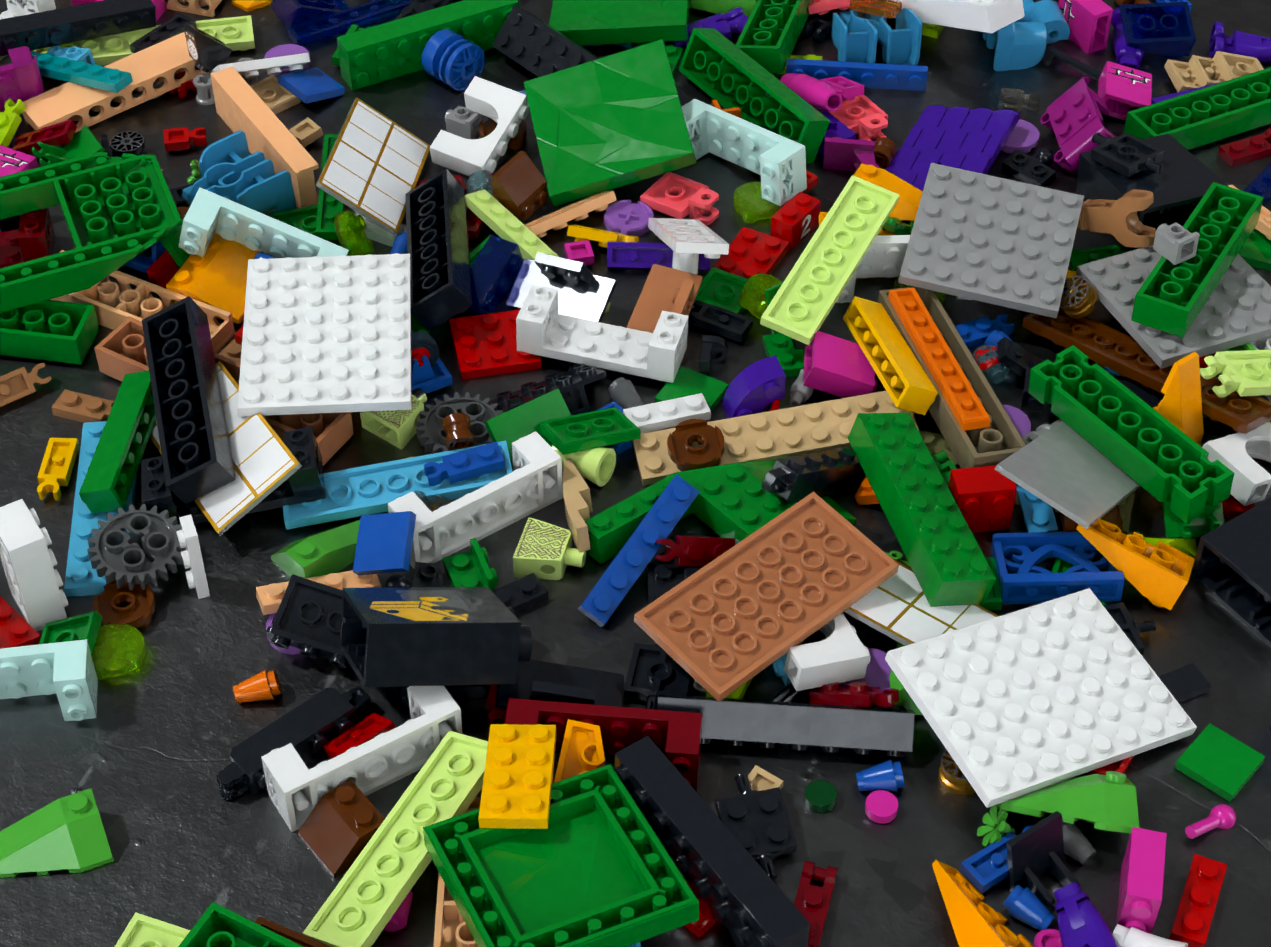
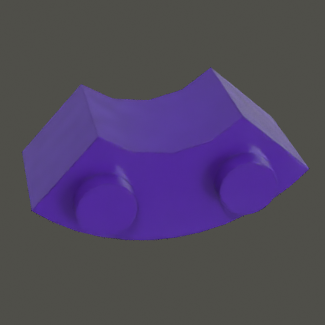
(755, 388)

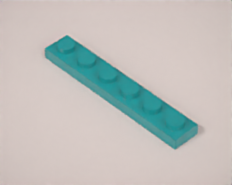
(82, 73)

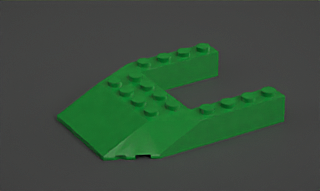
(111, 213)
(727, 502)

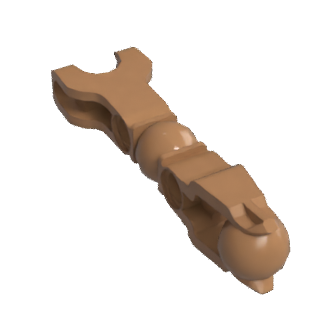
(1119, 218)

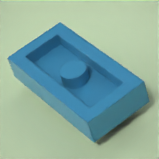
(1036, 513)

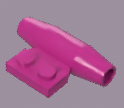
(823, 93)

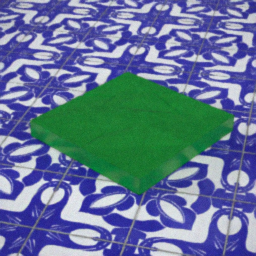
(621, 20)
(609, 123)
(578, 884)

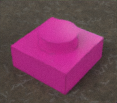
(580, 252)

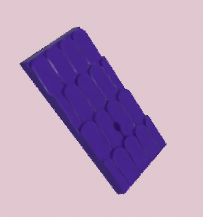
(954, 139)

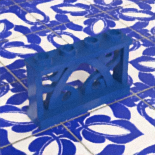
(1039, 585)

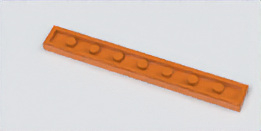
(939, 359)

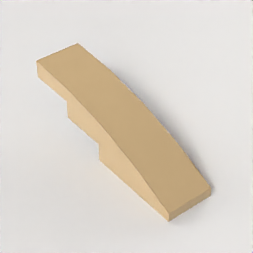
(577, 505)

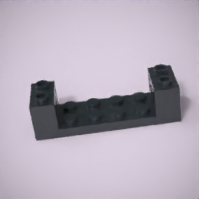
(302, 486)

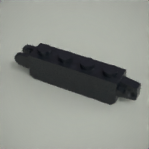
(822, 472)
(305, 727)

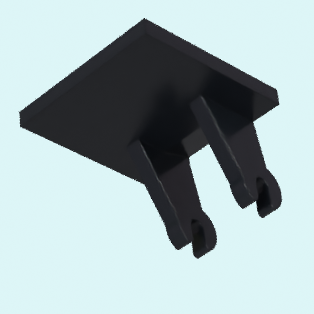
(1035, 854)

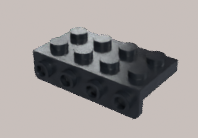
(309, 620)

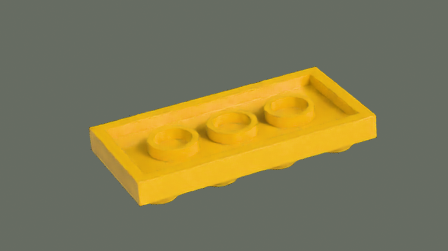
(518, 777)

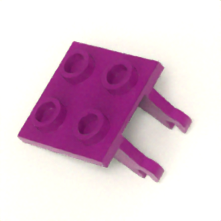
(848, 153)

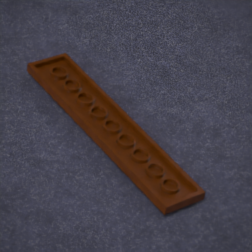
(1124, 355)

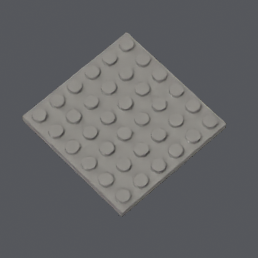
(992, 240)
(1231, 317)

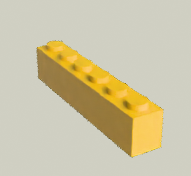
(890, 356)

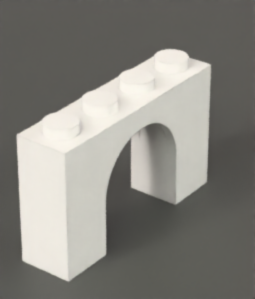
(474, 155)
(1236, 453)
(832, 660)

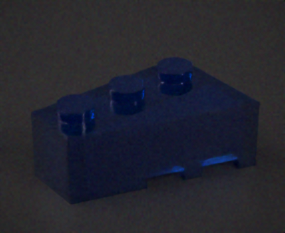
(493, 274)

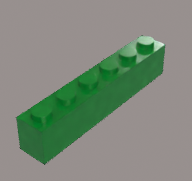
(120, 445)

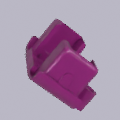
(20, 78)
(1074, 121)

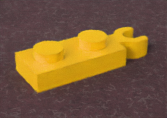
(584, 233)
(57, 466)

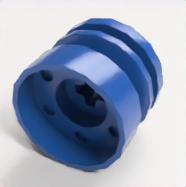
(452, 59)

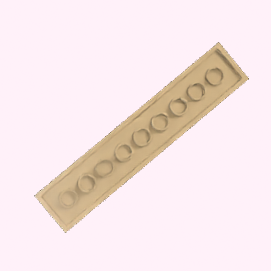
(770, 434)

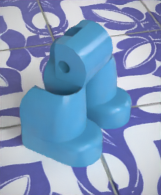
(858, 37)
(1025, 40)
(242, 177)

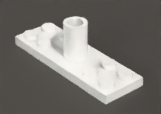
(688, 240)

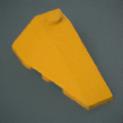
(908, 195)

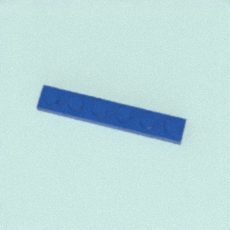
(868, 74)
(638, 551)

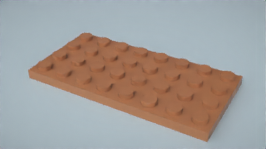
(765, 595)

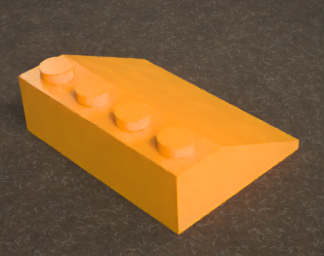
(216, 277)

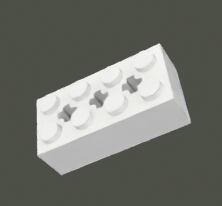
(30, 566)

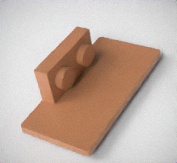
(666, 291)

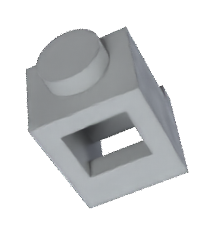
(463, 122)
(1175, 243)

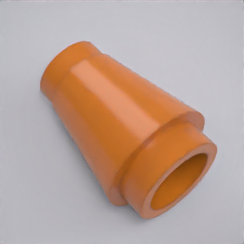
(258, 687)

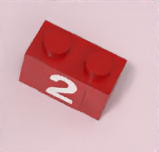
(796, 219)

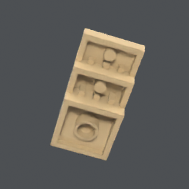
(1207, 71)

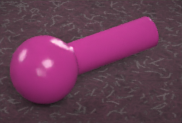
(1220, 817)

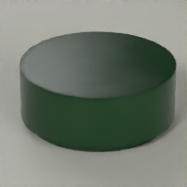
(820, 796)

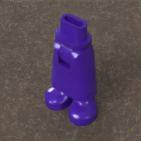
(724, 23)
(1240, 43)
(1125, 55)
(1079, 920)

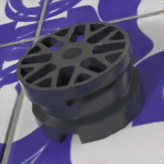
(128, 145)

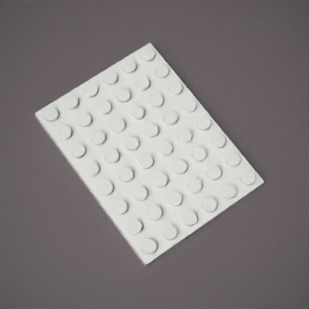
(326, 335)
(1039, 696)

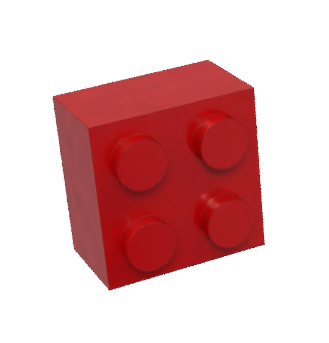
(983, 497)

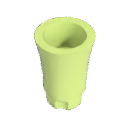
(593, 464)

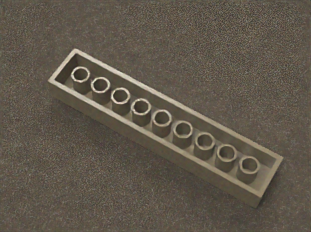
(974, 446)

